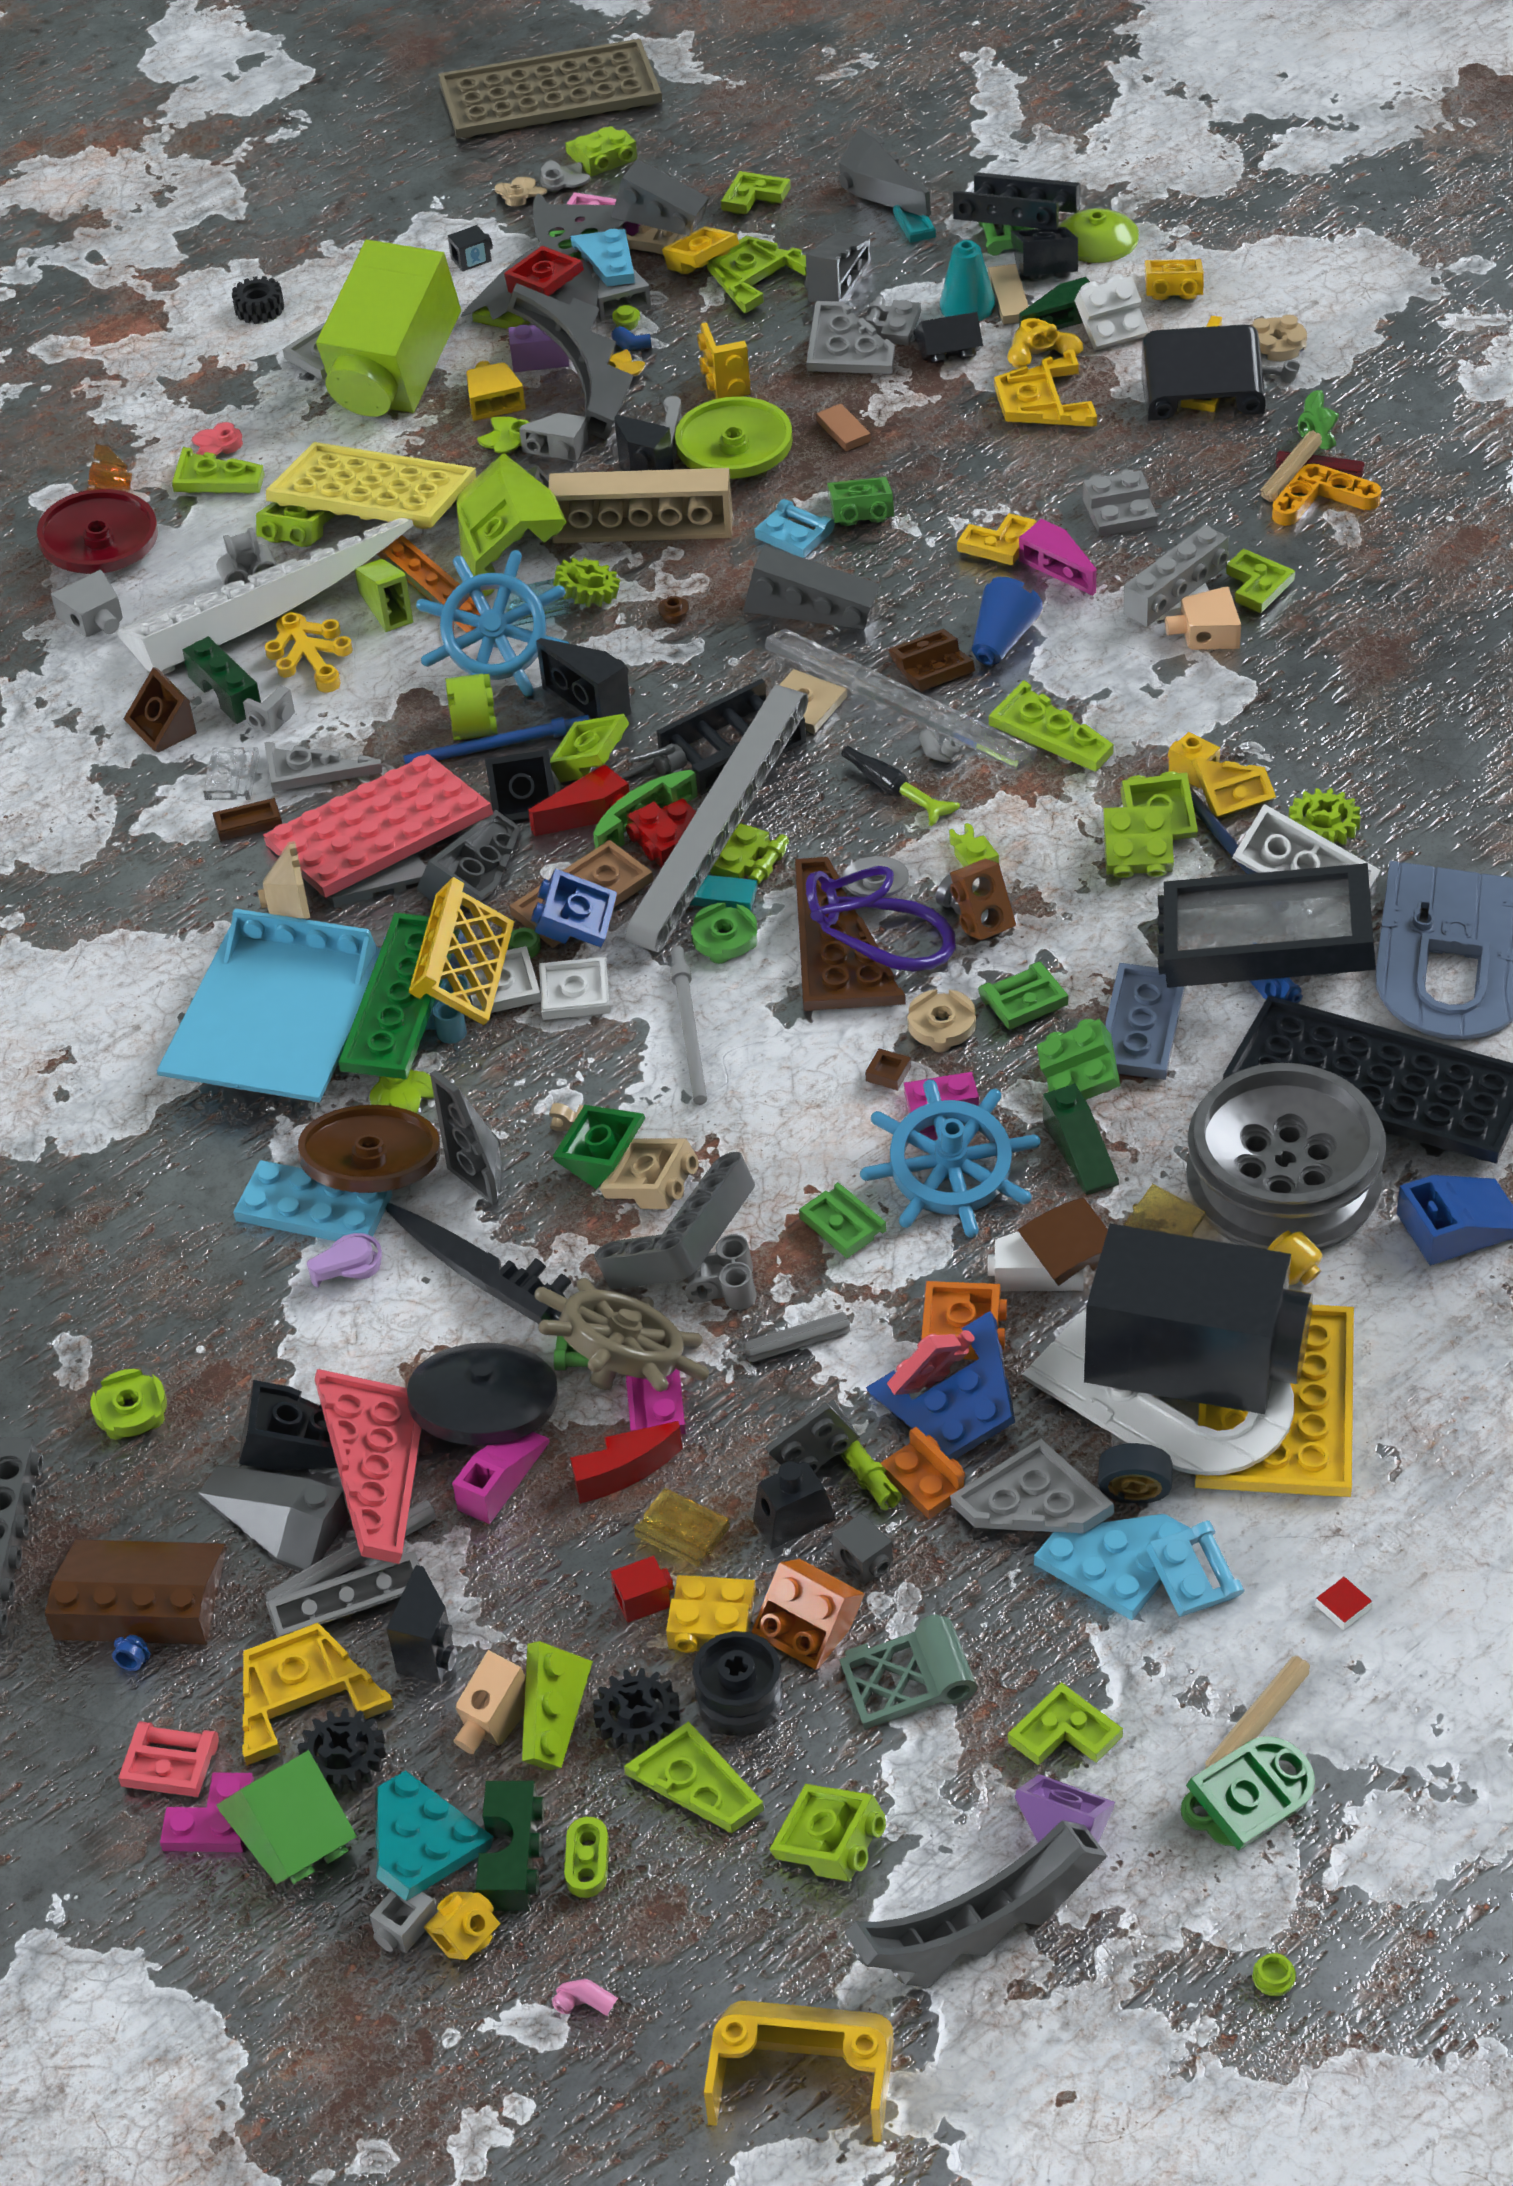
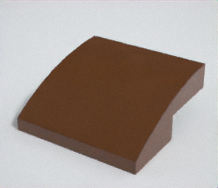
(931, 660)
(1066, 1239)

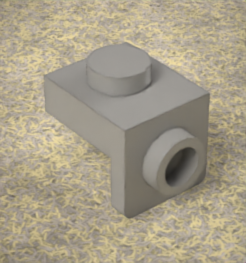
(271, 712)

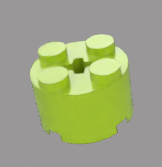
(471, 706)

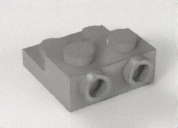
(1119, 502)

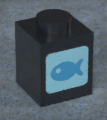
(470, 248)

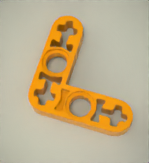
(1319, 481)

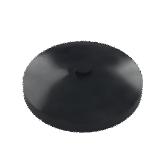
(482, 1393)

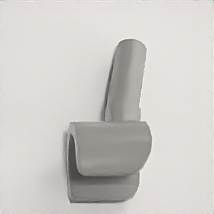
(1287, 373)

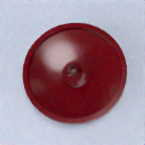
(97, 531)

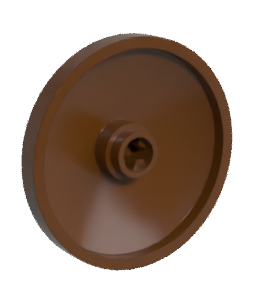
(369, 1148)

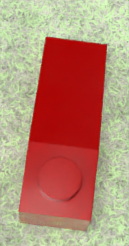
(579, 803)

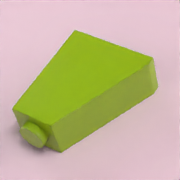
(385, 593)

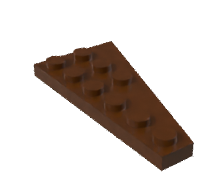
(830, 970)

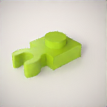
(971, 849)

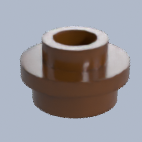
(673, 609)

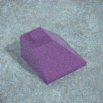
(1051, 1801)

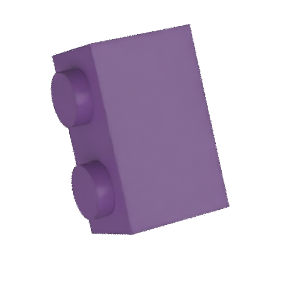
(534, 350)

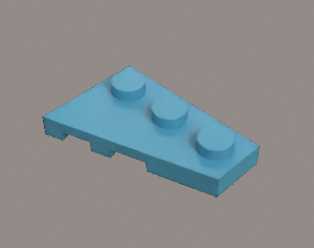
(608, 255)

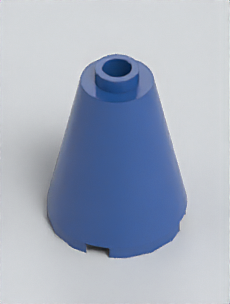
(1003, 618)

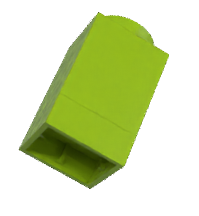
(388, 328)

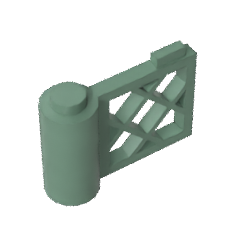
(940, 1664)

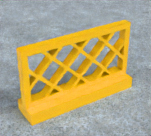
(439, 935)

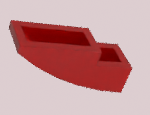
(625, 1460)

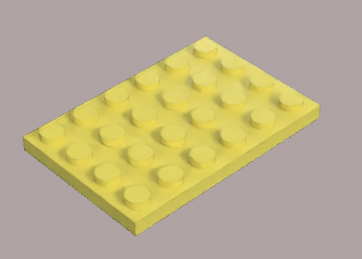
(370, 484)

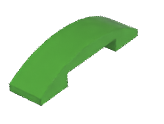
(661, 790)

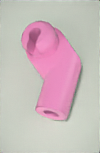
(583, 1992)

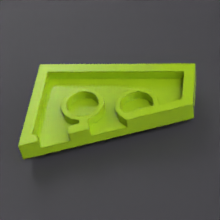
(551, 1702)
(697, 1778)

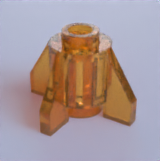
(110, 472)

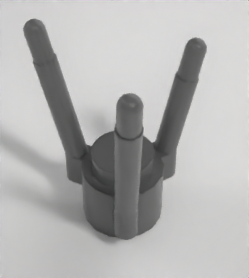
(667, 761)

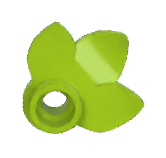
(505, 434)
(402, 1092)

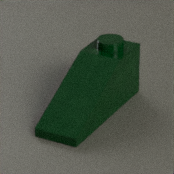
(1057, 305)
(1078, 1138)

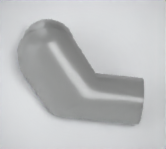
(944, 752)

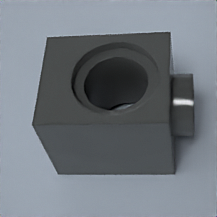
(862, 1549)

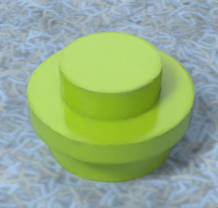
(626, 317)
(1274, 1974)

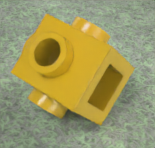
(462, 1924)

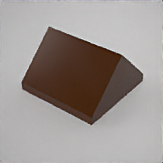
(161, 713)

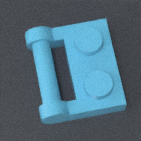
(790, 535)
(1183, 1573)

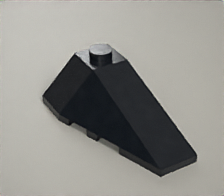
(284, 1431)

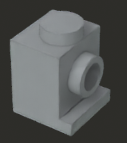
(409, 1914)

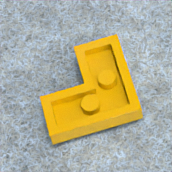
(995, 545)

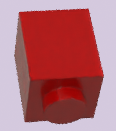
(641, 1588)

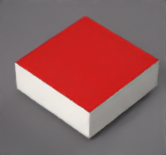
(1343, 1603)

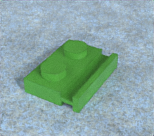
(842, 1220)

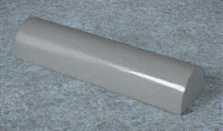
(341, 1595)

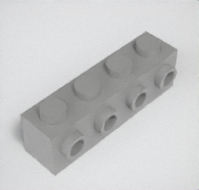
(1175, 575)

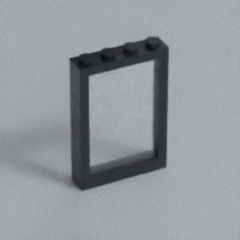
(1266, 926)

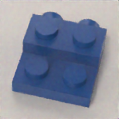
(573, 909)

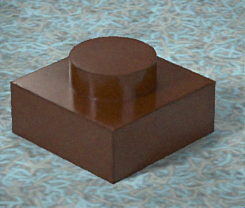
(888, 1069)

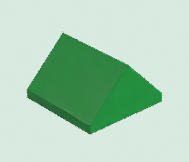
(597, 1142)

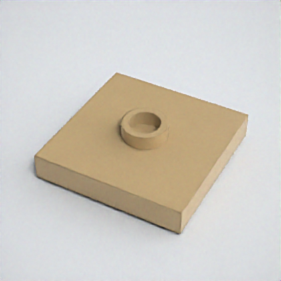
(822, 697)

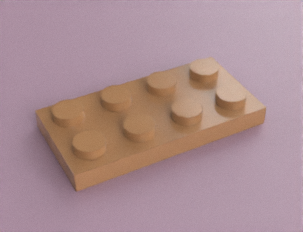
(604, 866)

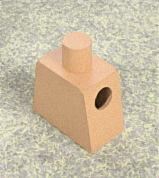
(1207, 621)
(491, 1703)

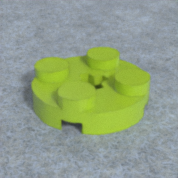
(131, 1420)

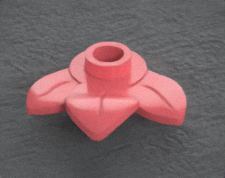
(221, 438)

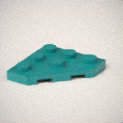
(421, 1836)

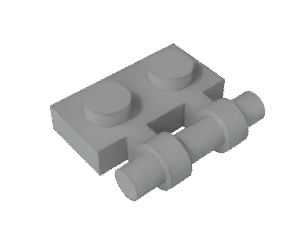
(900, 319)

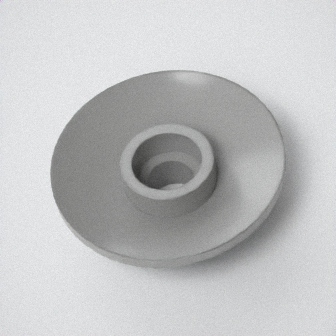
(871, 884)

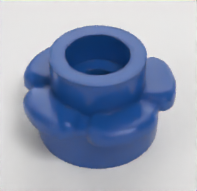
(130, 1652)

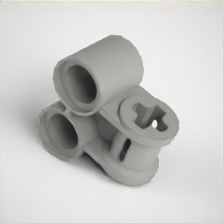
(243, 557)
(725, 1275)

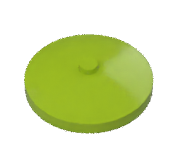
(735, 435)

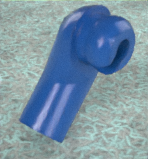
(629, 341)

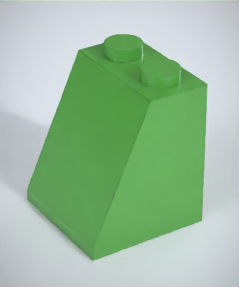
(289, 1819)

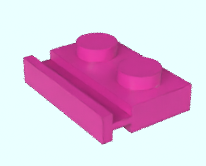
(652, 1407)

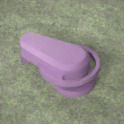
(347, 1257)

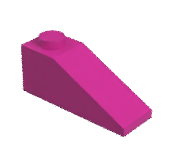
(1057, 555)

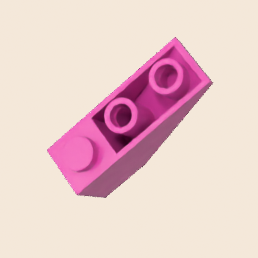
(495, 1474)

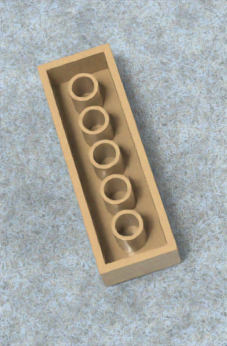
(643, 505)

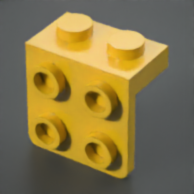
(724, 365)

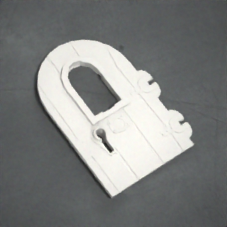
(1149, 1421)

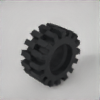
(258, 299)

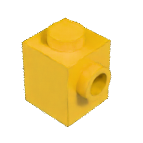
(1186, 750)

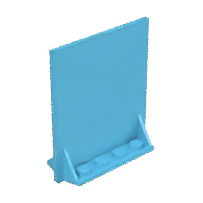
(274, 1006)

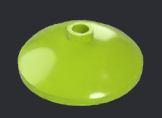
(1102, 234)

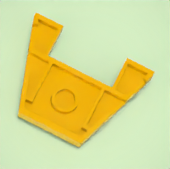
(1033, 398)
(294, 1674)

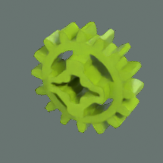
(587, 581)
(1326, 815)

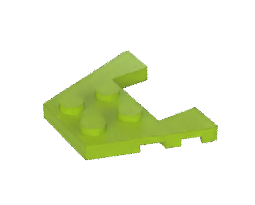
(749, 264)

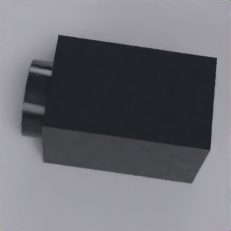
(1194, 1319)

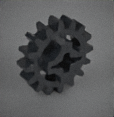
(637, 1712)
(343, 1746)

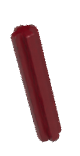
(1348, 466)

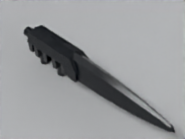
(482, 1268)

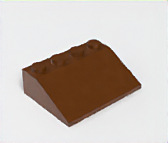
(136, 1589)

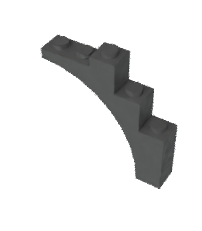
(588, 351)
(1025, 1892)

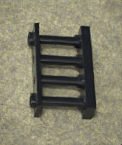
(1016, 201)
(712, 718)

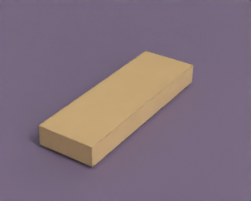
(1008, 292)

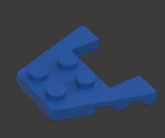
(964, 1406)

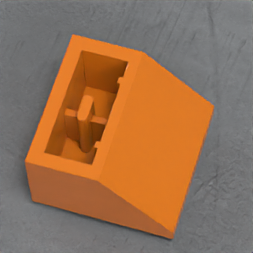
(806, 1612)

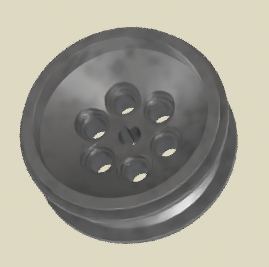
(1285, 1154)

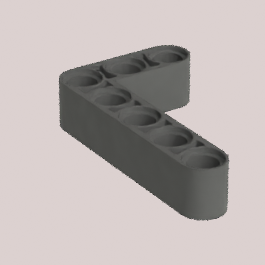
(688, 1236)

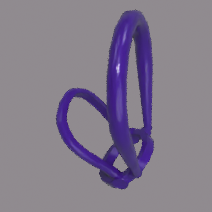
(875, 900)

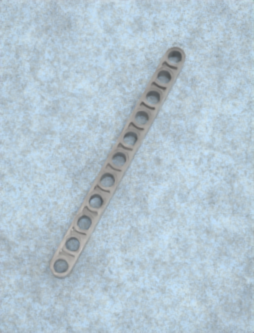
(716, 819)

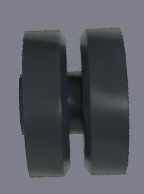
(738, 1683)

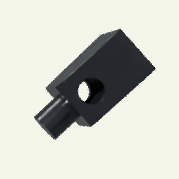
(791, 1504)

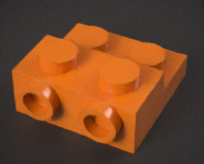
(956, 1304)

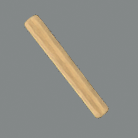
(1263, 1708)

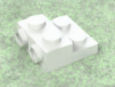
(1111, 312)

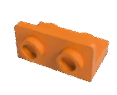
(924, 1474)

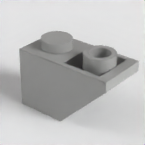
(555, 436)

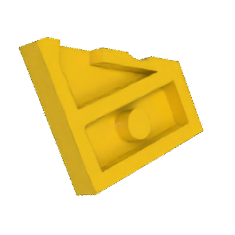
(1232, 786)

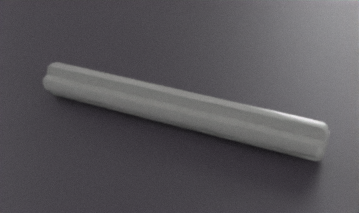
(346, 1557)

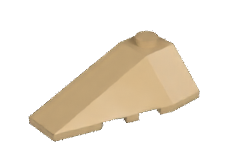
(284, 886)

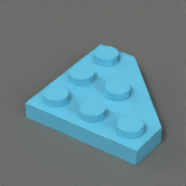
(1110, 1560)

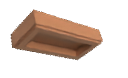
(843, 427)

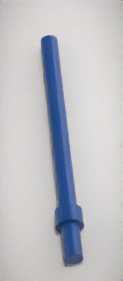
(557, 727)

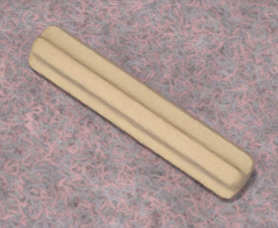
(1291, 466)

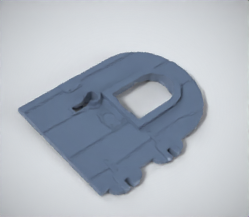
(1465, 917)

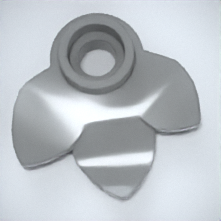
(557, 177)

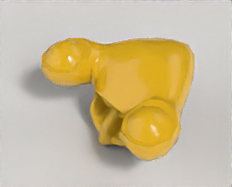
(1036, 337)

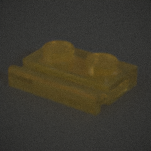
(682, 1527)

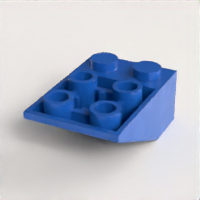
(1454, 1215)

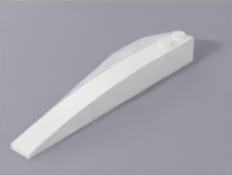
(245, 606)

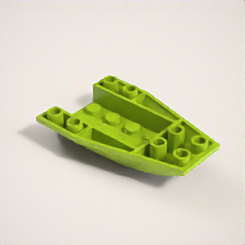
(499, 511)

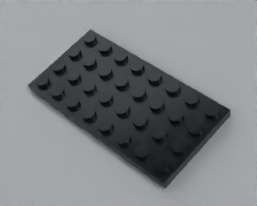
(1412, 1082)

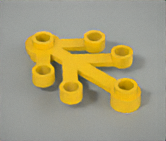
(293, 627)

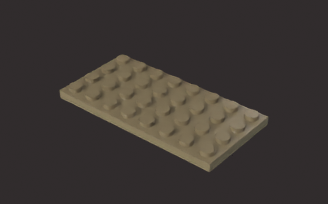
(549, 88)

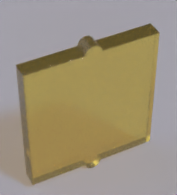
(1165, 1213)

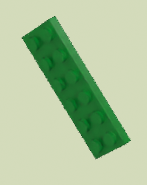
(390, 1018)

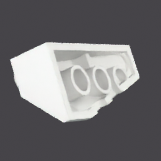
(1283, 845)

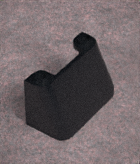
(1202, 366)

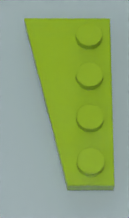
(1045, 726)

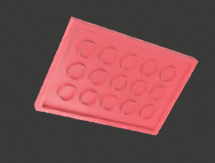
(379, 824)

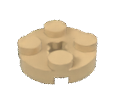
(1287, 329)
(946, 1033)

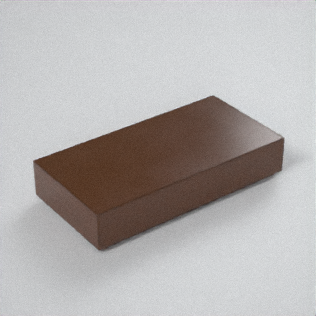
(247, 819)

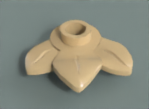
(519, 190)

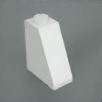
(1020, 1270)

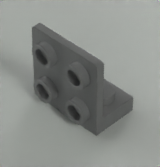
(815, 1437)

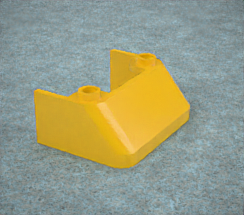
(857, 2036)

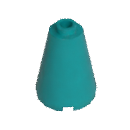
(967, 283)

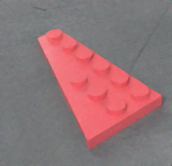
(375, 1457)

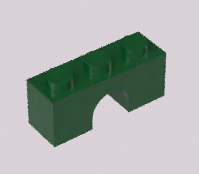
(214, 669)
(512, 1814)

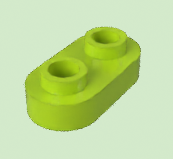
(586, 1860)

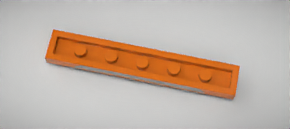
(424, 574)

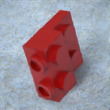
(543, 271)
(659, 828)

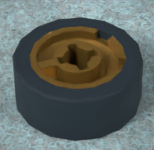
(1135, 1473)

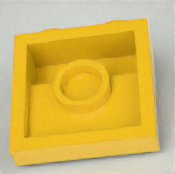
(698, 248)
(1174, 277)
(707, 1609)

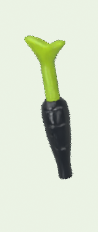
(896, 783)

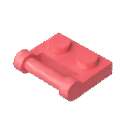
(165, 1768)

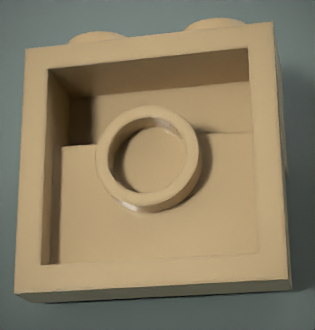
(652, 1172)

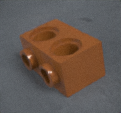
(989, 895)

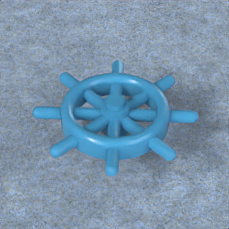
(493, 624)
(950, 1157)

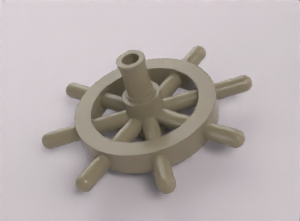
(620, 1336)

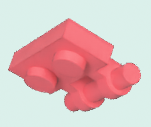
(930, 1362)

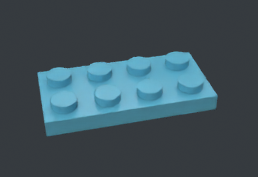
(293, 1202)

